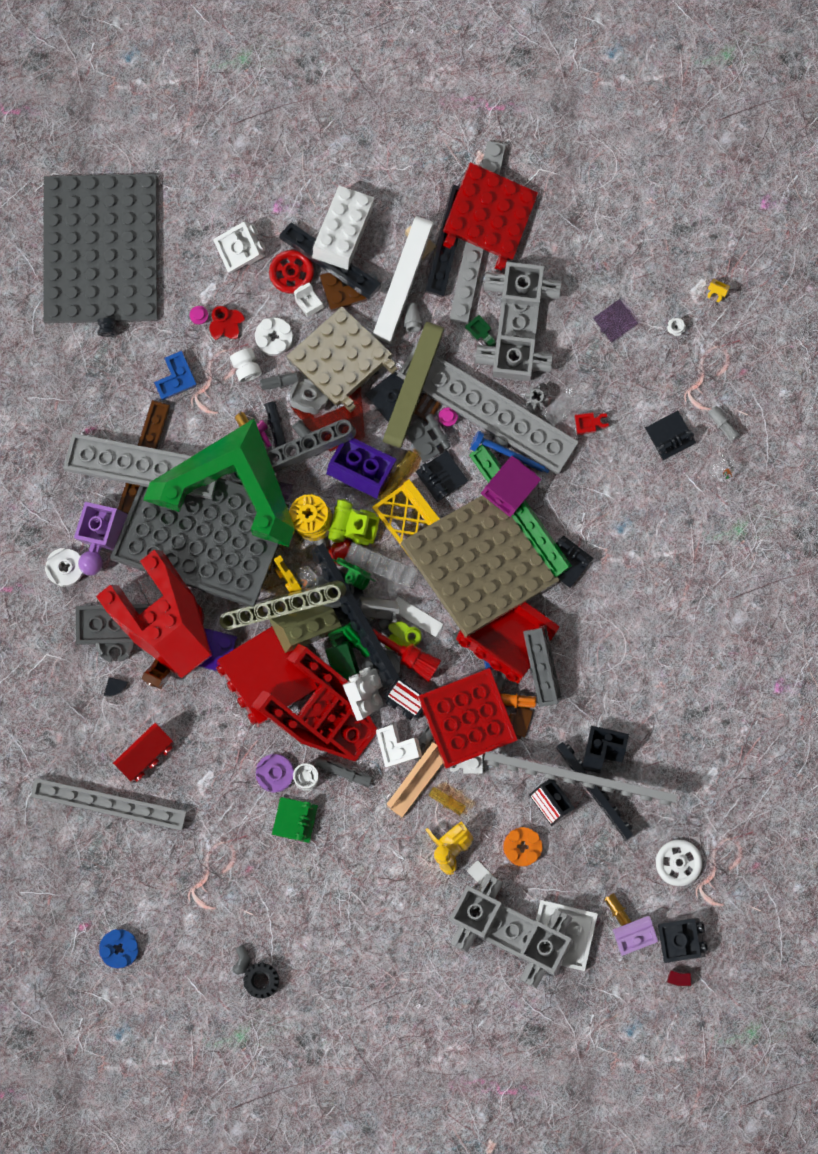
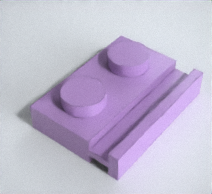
(635, 935)

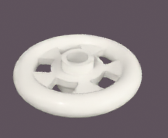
(685, 847)

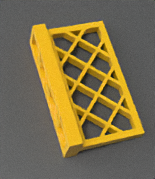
(418, 503)

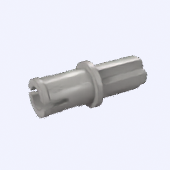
(723, 423)

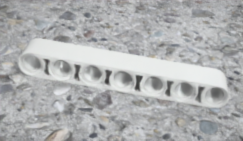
(403, 279)

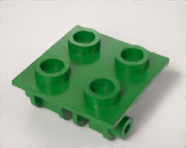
(355, 576)
(294, 819)

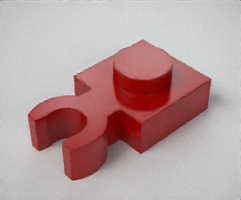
(587, 423)

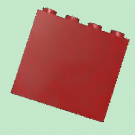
(504, 643)
(263, 667)

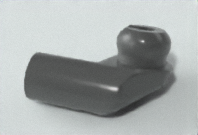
(243, 961)

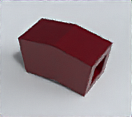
(679, 979)

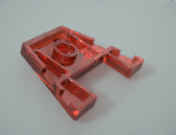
(341, 413)

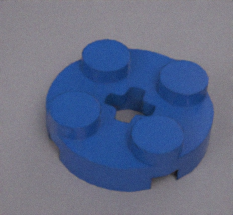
(107, 950)

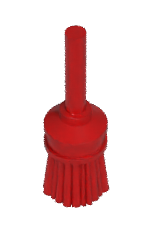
(412, 657)

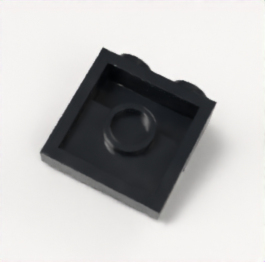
(682, 940)

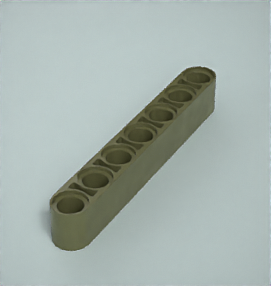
(413, 384)
(290, 601)

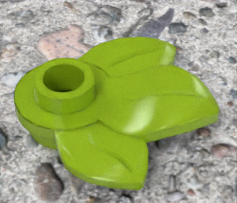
(401, 634)

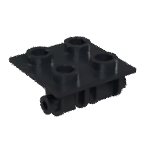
(670, 435)
(441, 476)
(578, 559)

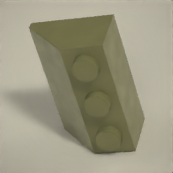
(304, 626)

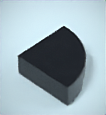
(114, 687)

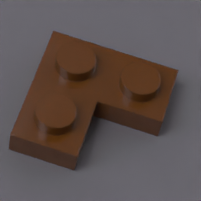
(337, 294)

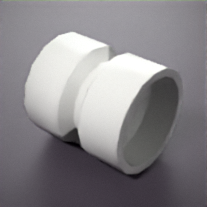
(246, 367)
(306, 777)

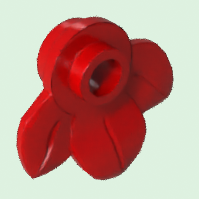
(226, 326)

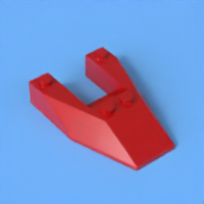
(169, 627)
(327, 716)

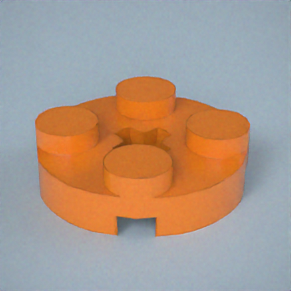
(515, 838)

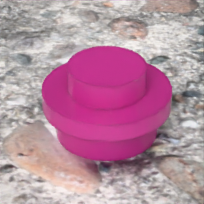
(198, 315)
(447, 417)

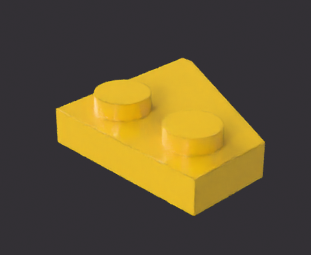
(282, 571)

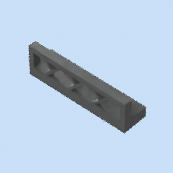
(542, 666)

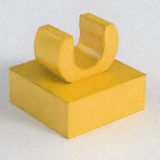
(719, 288)

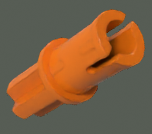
(518, 700)

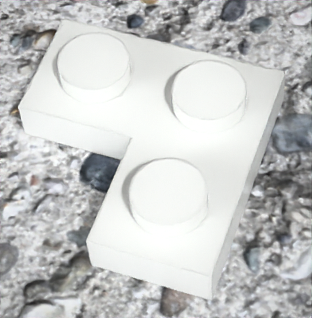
(393, 750)

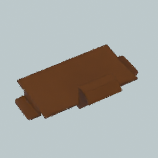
(521, 721)

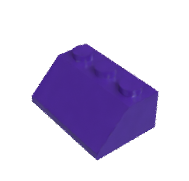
(361, 467)

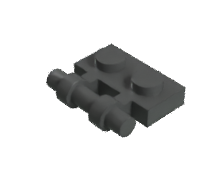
(423, 442)

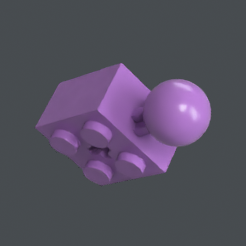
(100, 529)

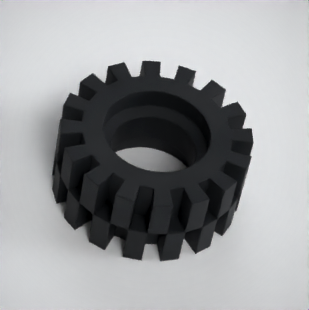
(261, 992)

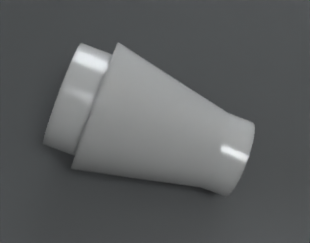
(412, 318)

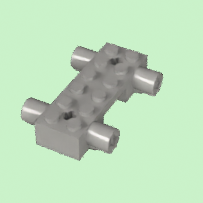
(518, 321)
(511, 931)

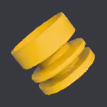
(316, 526)

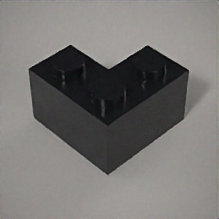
(603, 745)

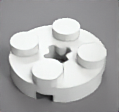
(278, 346)
(54, 563)

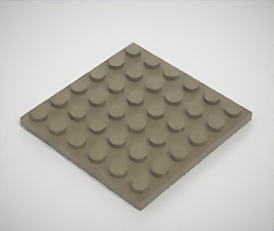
(478, 564)

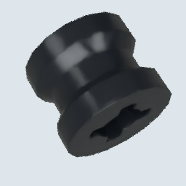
(106, 327)

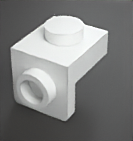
(307, 300)

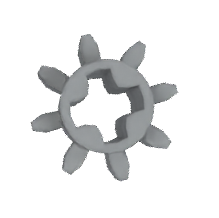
(535, 403)

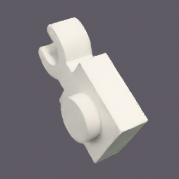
(471, 766)

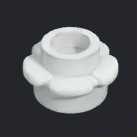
(671, 327)

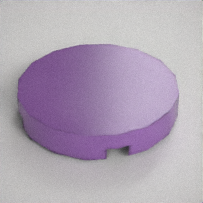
(274, 773)

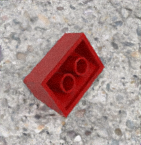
(144, 753)

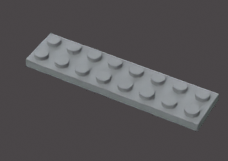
(124, 462)

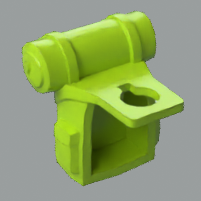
(353, 524)

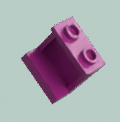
(511, 486)

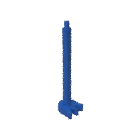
(478, 438)

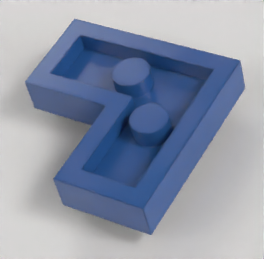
(180, 378)

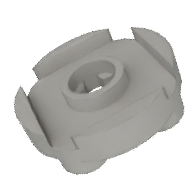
(306, 404)

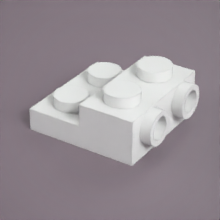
(239, 246)
(363, 692)

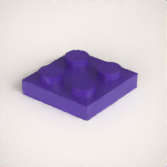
(220, 645)

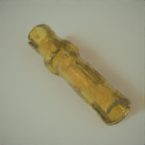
(400, 472)

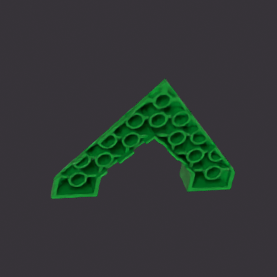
(237, 452)

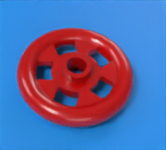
(276, 266)

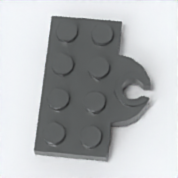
(98, 628)

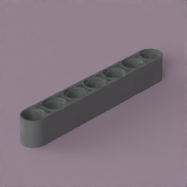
(301, 443)

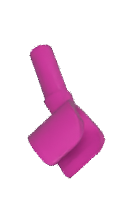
(262, 427)

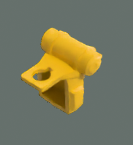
(450, 846)

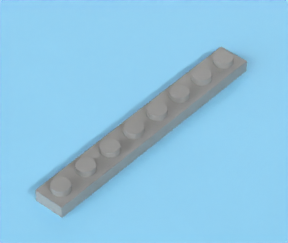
(108, 804)

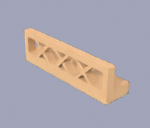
(416, 781)

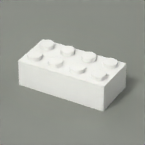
(343, 227)

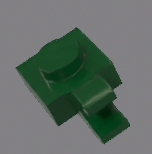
(480, 330)

